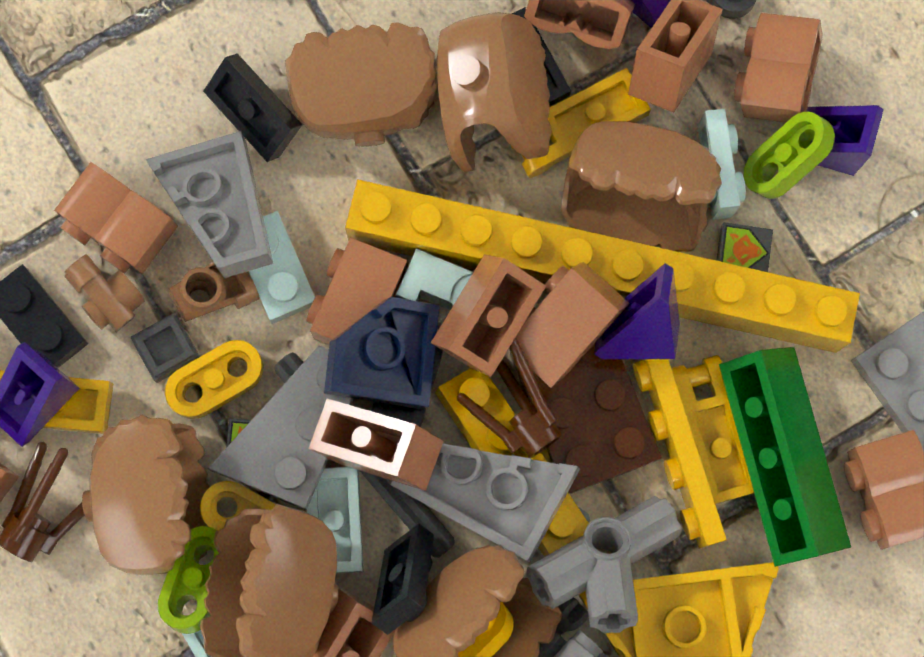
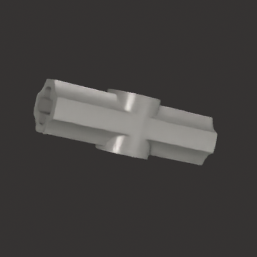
(605, 576)

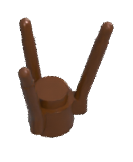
(532, 426)
(25, 528)

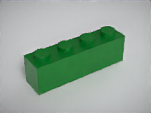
(784, 455)

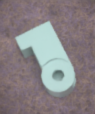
(433, 280)

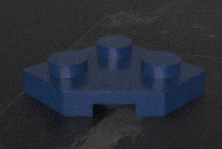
(386, 355)

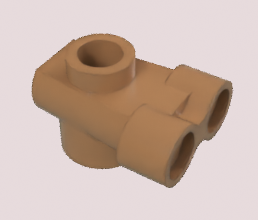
(221, 291)
(108, 300)

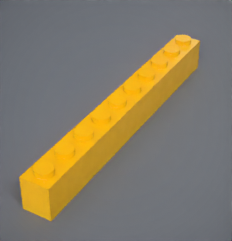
(705, 287)

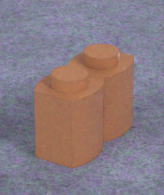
(592, 21)
(780, 67)
(116, 219)
(892, 488)

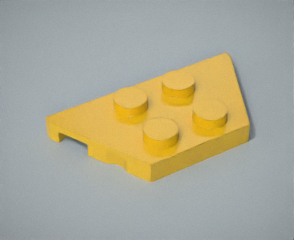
(697, 613)

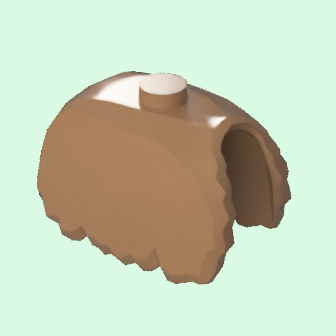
(495, 77)
(362, 82)
(640, 185)
(145, 493)
(270, 585)
(468, 598)

